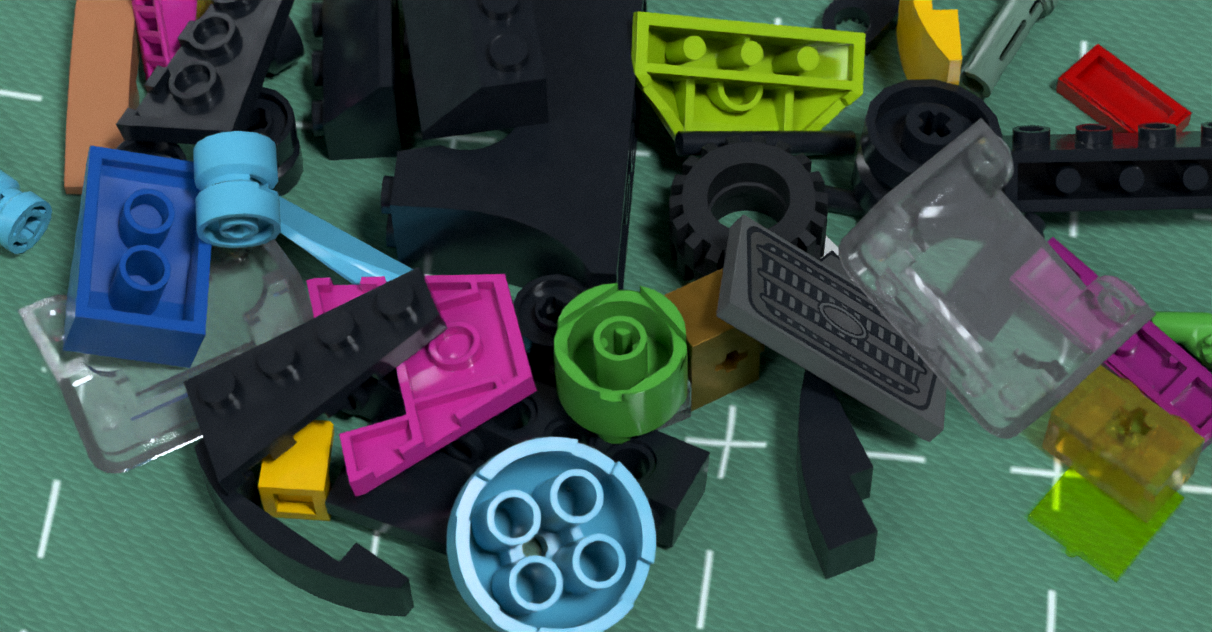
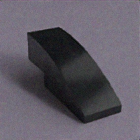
(833, 481)

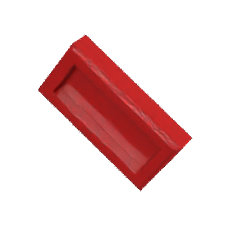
(1118, 94)

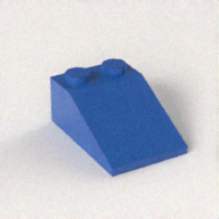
(138, 261)

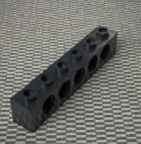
(665, 467)

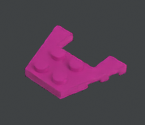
(445, 386)

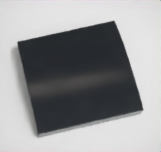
(409, 505)

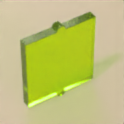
(1096, 524)

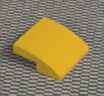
(929, 41)

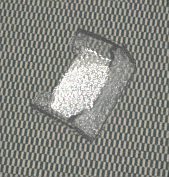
(984, 288)
(141, 409)

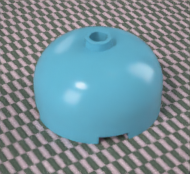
(591, 539)

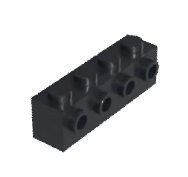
(1110, 169)

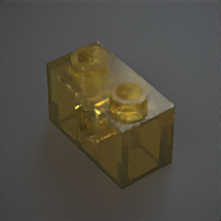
(1123, 442)

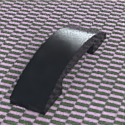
(354, 582)

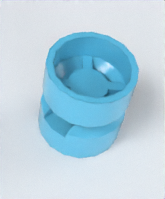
(235, 189)

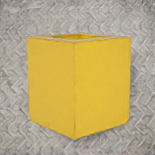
(299, 478)

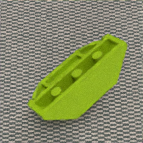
(744, 73)

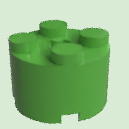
(621, 361)

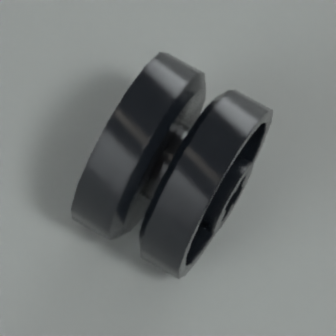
(908, 128)

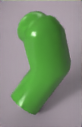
(1190, 330)

